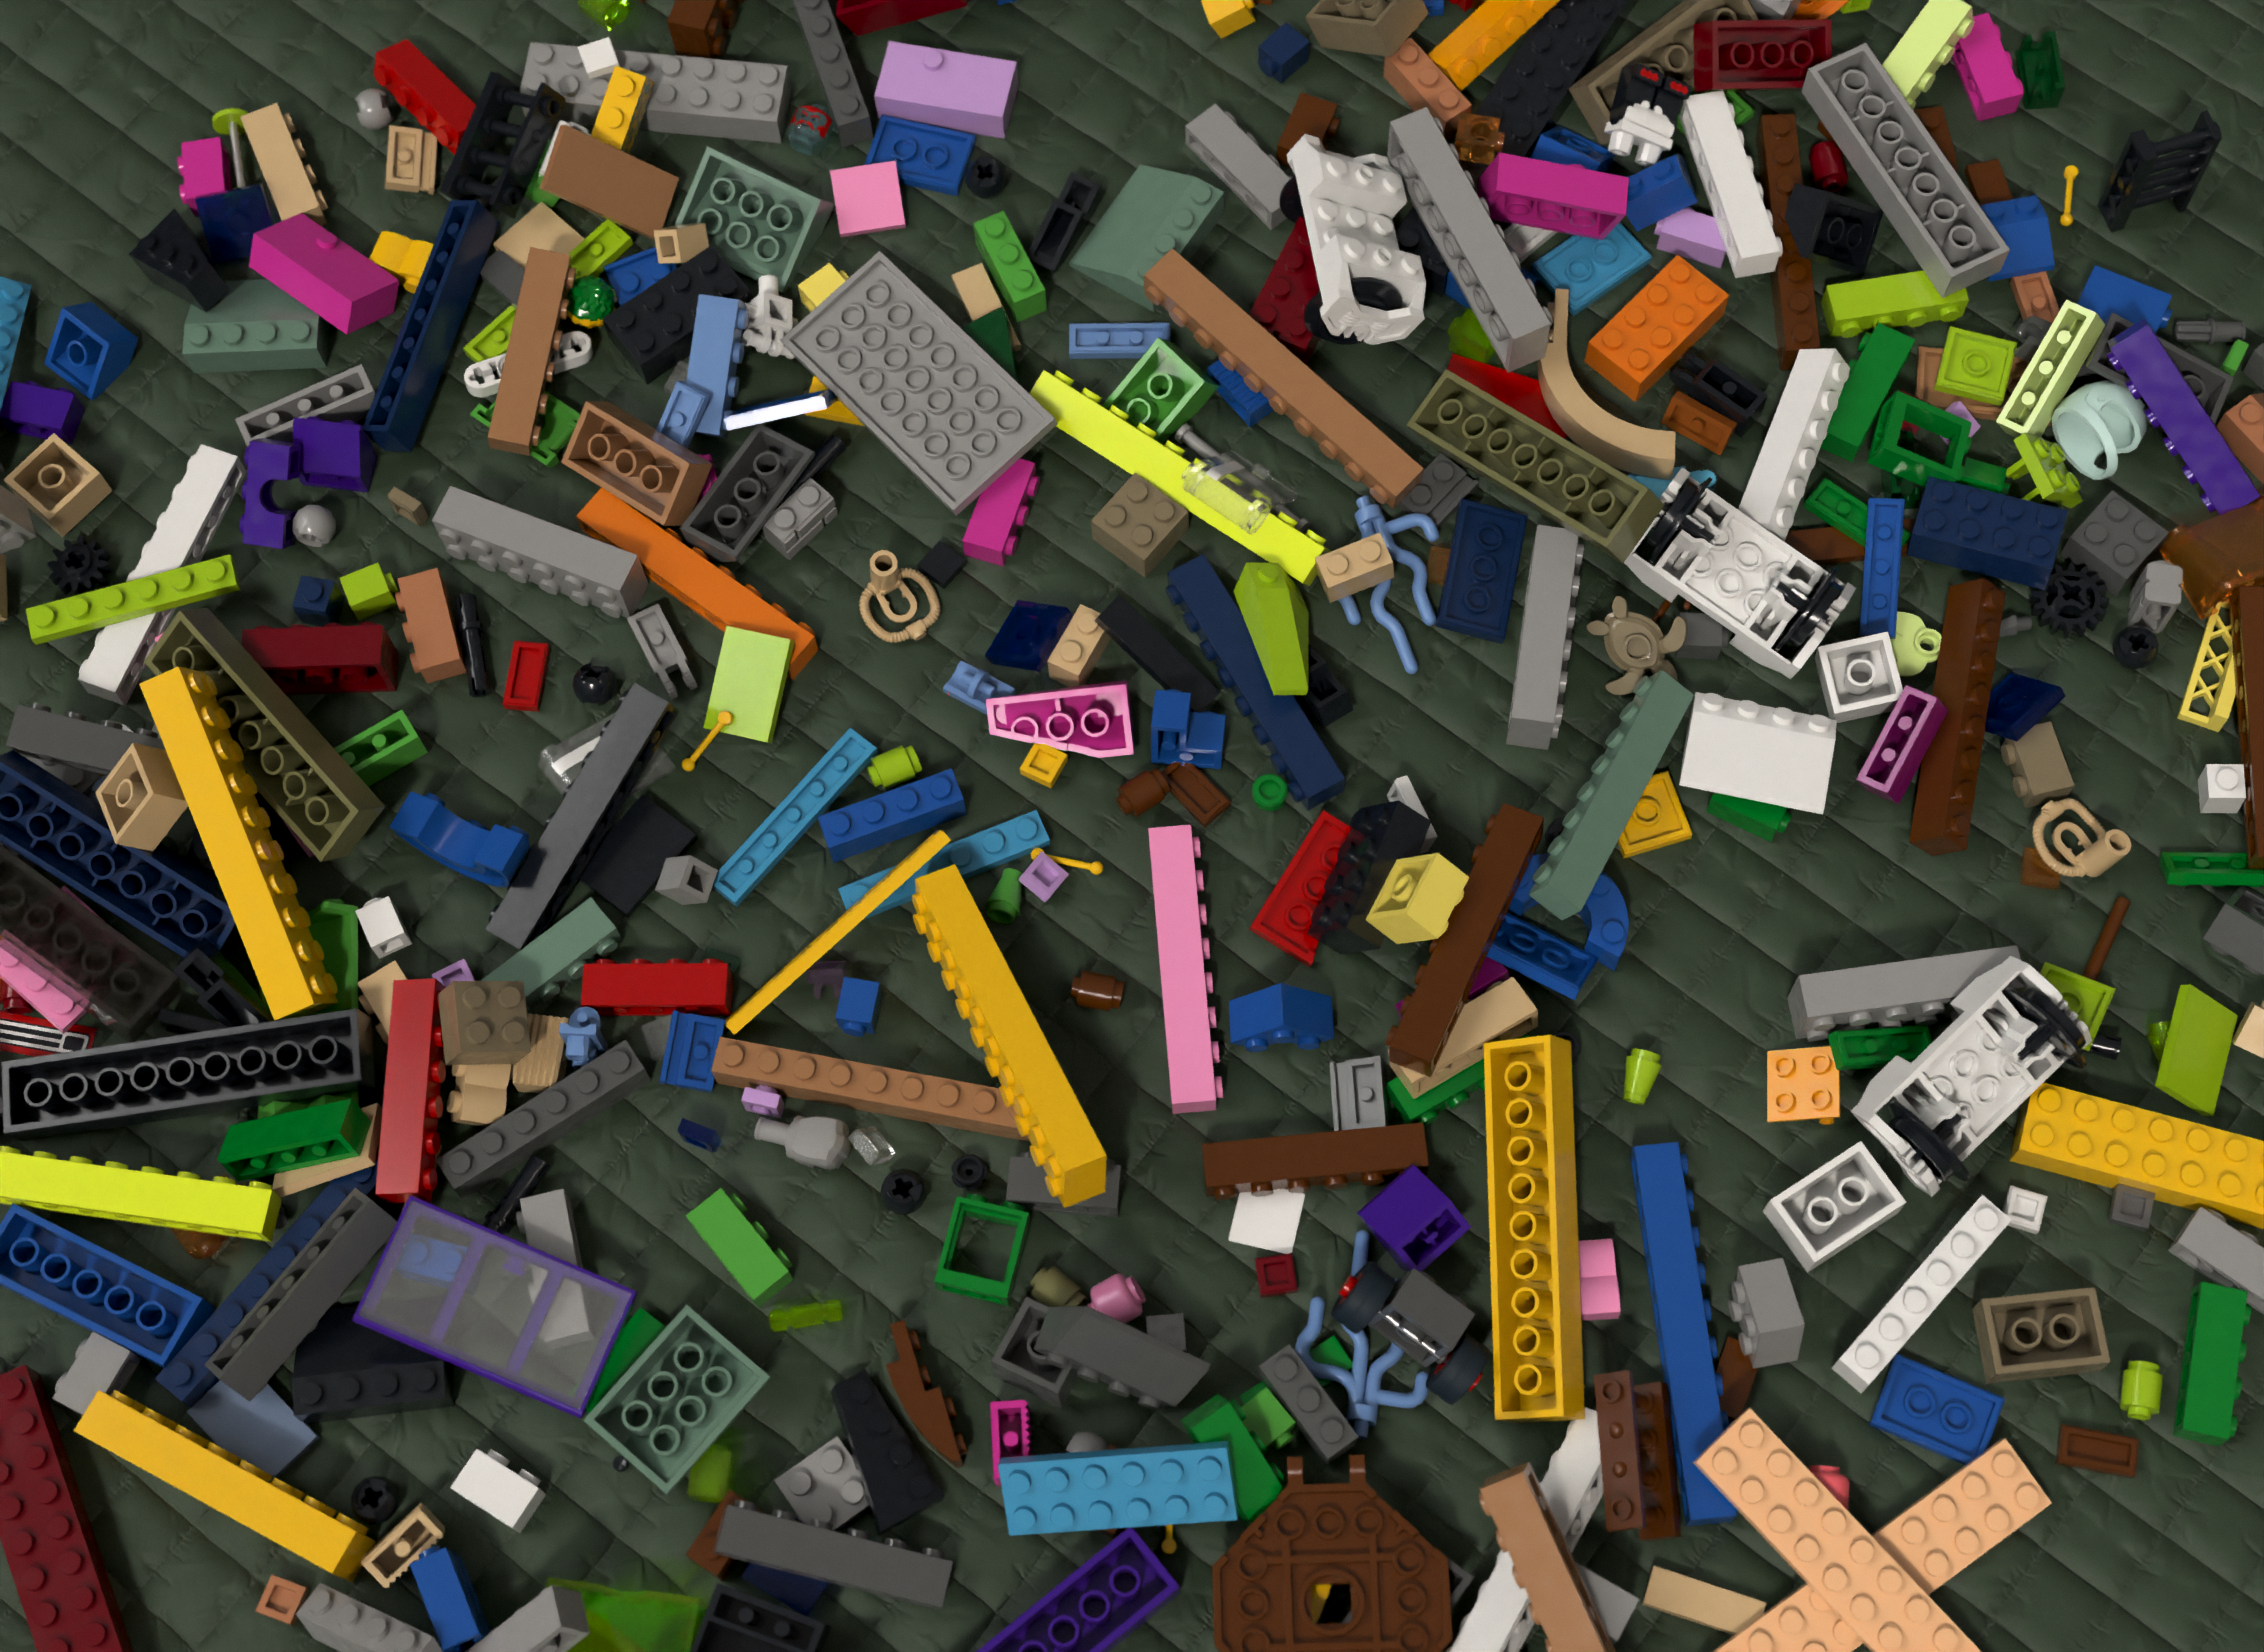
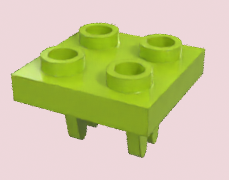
(2048, 471)

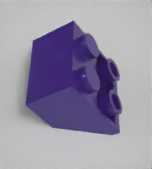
(334, 454)
(1413, 1220)

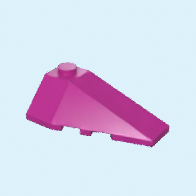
(1076, 719)

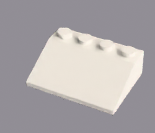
(1758, 752)

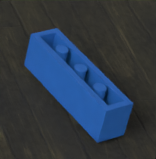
(892, 815)

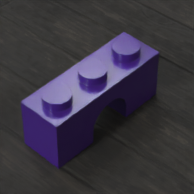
(263, 519)

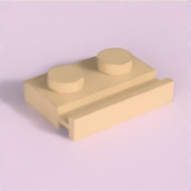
(410, 160)

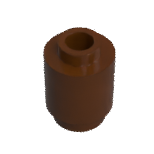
(1142, 792)
(1097, 991)

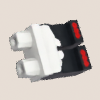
(1645, 113)

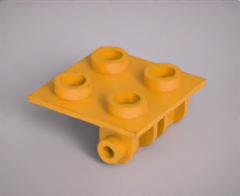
(1802, 1085)

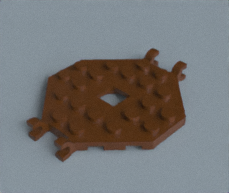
(1331, 1539)

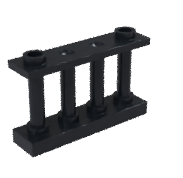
(481, 138)
(2140, 159)

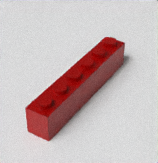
(411, 1093)

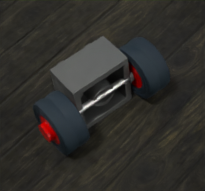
(1418, 1321)

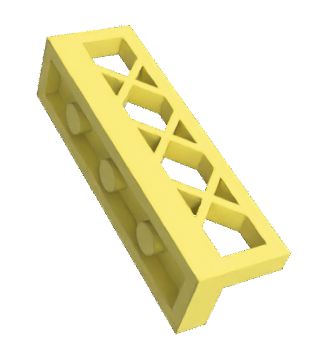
(2225, 689)

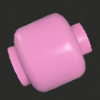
(1118, 1298)

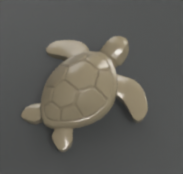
(1637, 644)

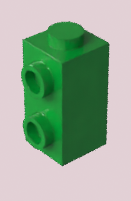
(1750, 815)

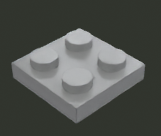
(825, 1486)

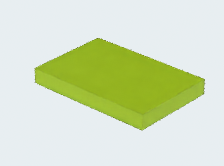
(749, 683)
(2196, 1050)

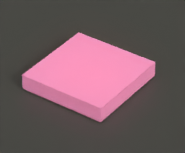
(867, 199)

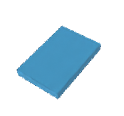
(1591, 266)

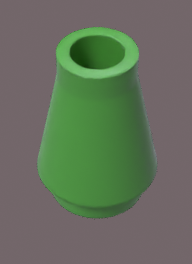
(1005, 899)

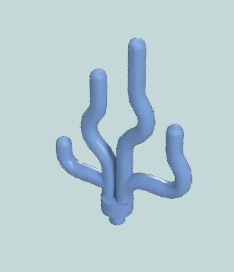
(1372, 521)
(1363, 1391)

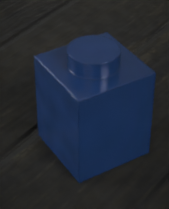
(1283, 53)
(318, 601)

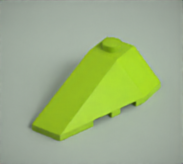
(1276, 625)

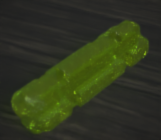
(806, 1315)

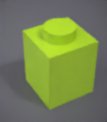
(369, 591)

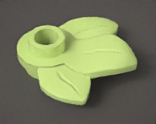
(1906, 647)

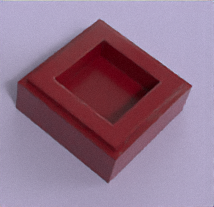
(1276, 1275)

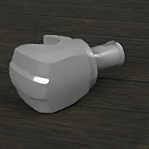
(809, 1140)

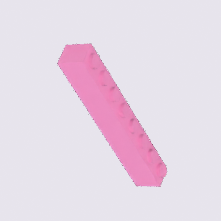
(1182, 969)

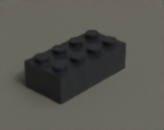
(659, 322)
(1364, 861)

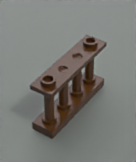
(1637, 1456)

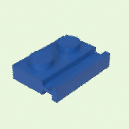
(636, 274)
(691, 1051)

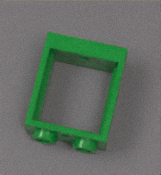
(1909, 465)
(974, 1286)

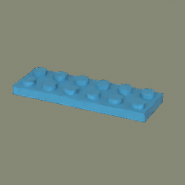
(1118, 1488)

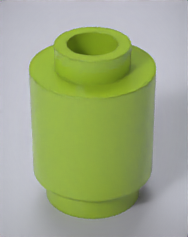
(894, 767)
(2141, 1390)

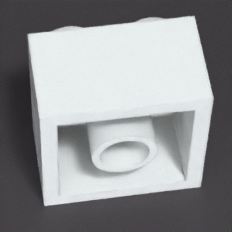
(1859, 677)

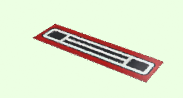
(39, 1037)

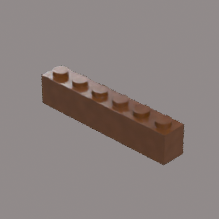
(1312, 1160)

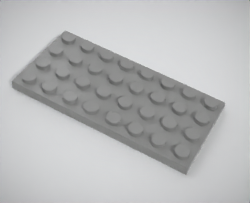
(918, 383)

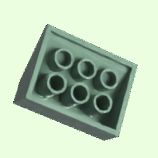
(754, 217)
(1143, 224)
(254, 330)
(677, 1399)

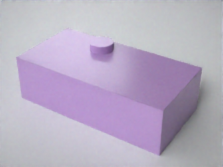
(947, 89)

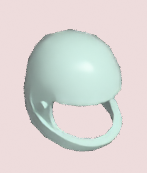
(2098, 421)

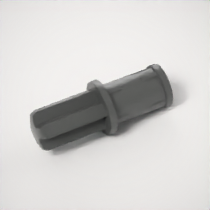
(2209, 331)

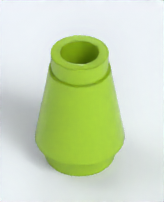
(1640, 1075)

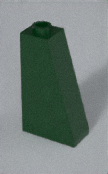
(995, 337)

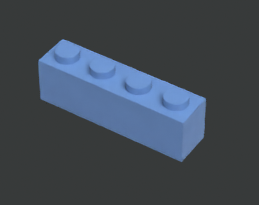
(715, 358)

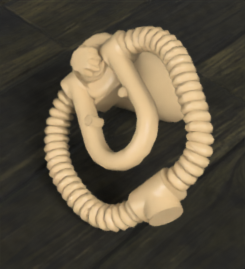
(886, 578)
(2096, 856)

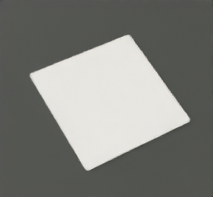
(1267, 1220)

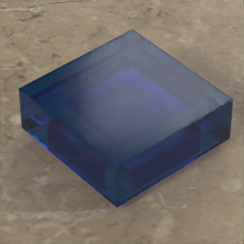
(699, 1135)

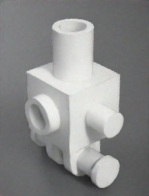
(769, 319)

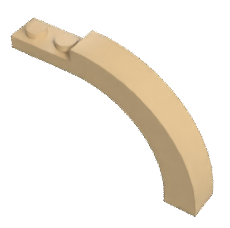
(1592, 428)

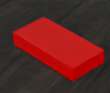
(526, 676)

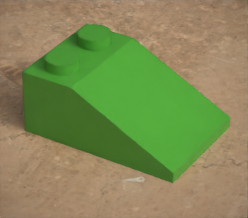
(1162, 390)

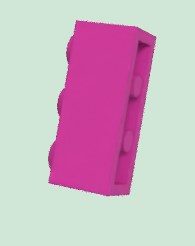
(1987, 70)
(1000, 513)

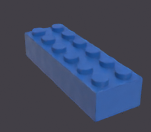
(97, 1288)

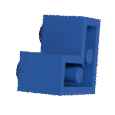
(1184, 734)
(1281, 1016)

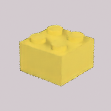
(1418, 898)

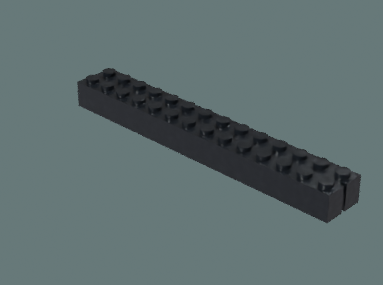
(1530, 99)

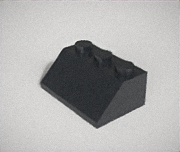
(1832, 228)

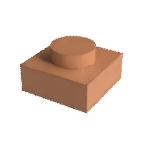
(282, 1600)

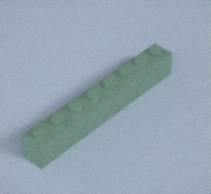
(1610, 795)

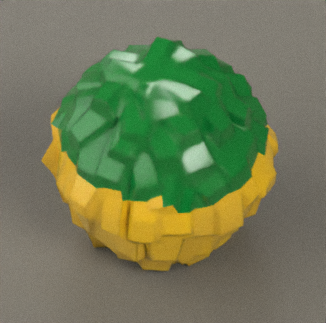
(590, 301)

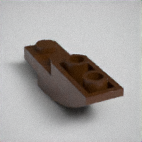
(926, 1409)

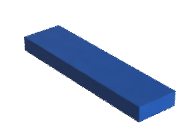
(1882, 566)

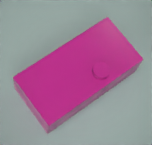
(1553, 196)
(323, 273)

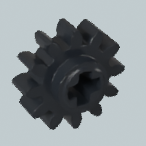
(79, 566)

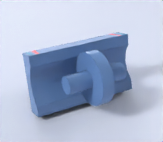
(974, 686)
(583, 1037)

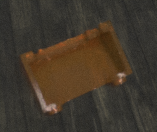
(2219, 556)

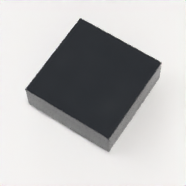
(941, 564)

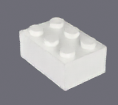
(1834, 1206)

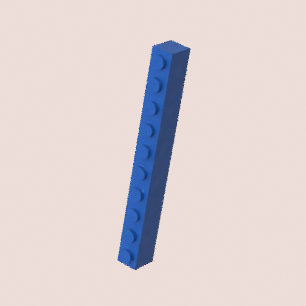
(1681, 1323)

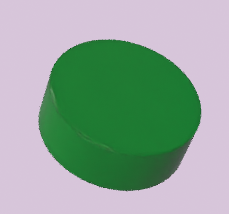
(1269, 792)

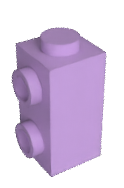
(1692, 237)

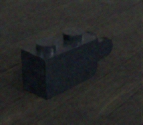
(1721, 391)

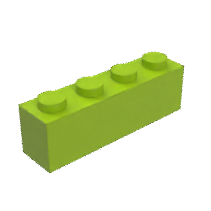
(1890, 301)

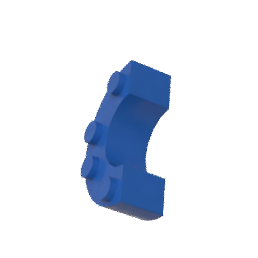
(461, 845)
(1602, 914)

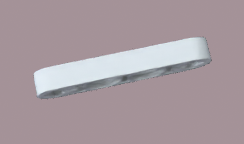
(485, 368)

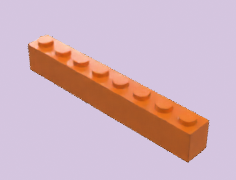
(691, 576)

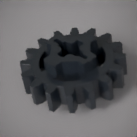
(2069, 603)

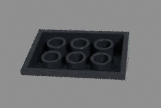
(360, 1373)

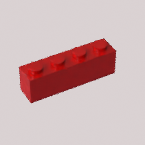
(424, 92)
(658, 988)

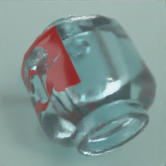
(810, 129)

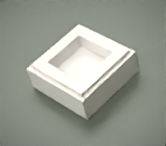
(598, 58)
(2024, 1209)

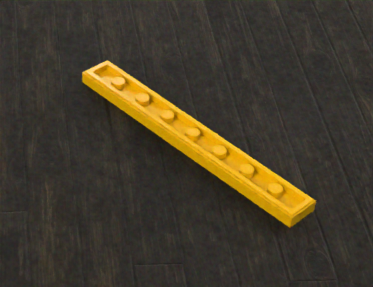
(836, 931)

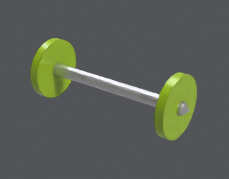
(229, 123)

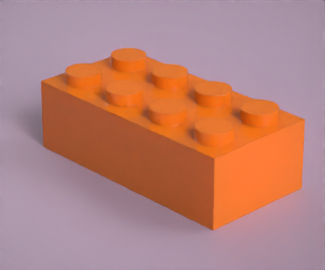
(1656, 328)

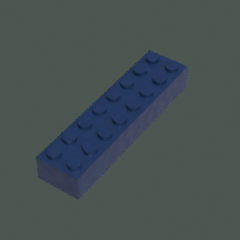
(74, 843)

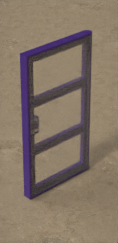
(495, 1306)

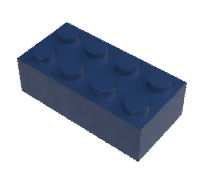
(1987, 533)

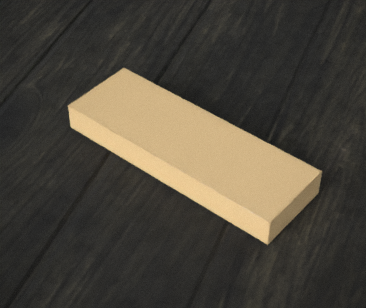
(978, 294)
(1700, 1601)

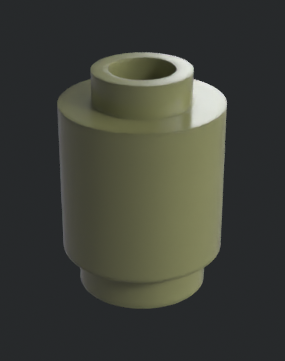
(1056, 1289)

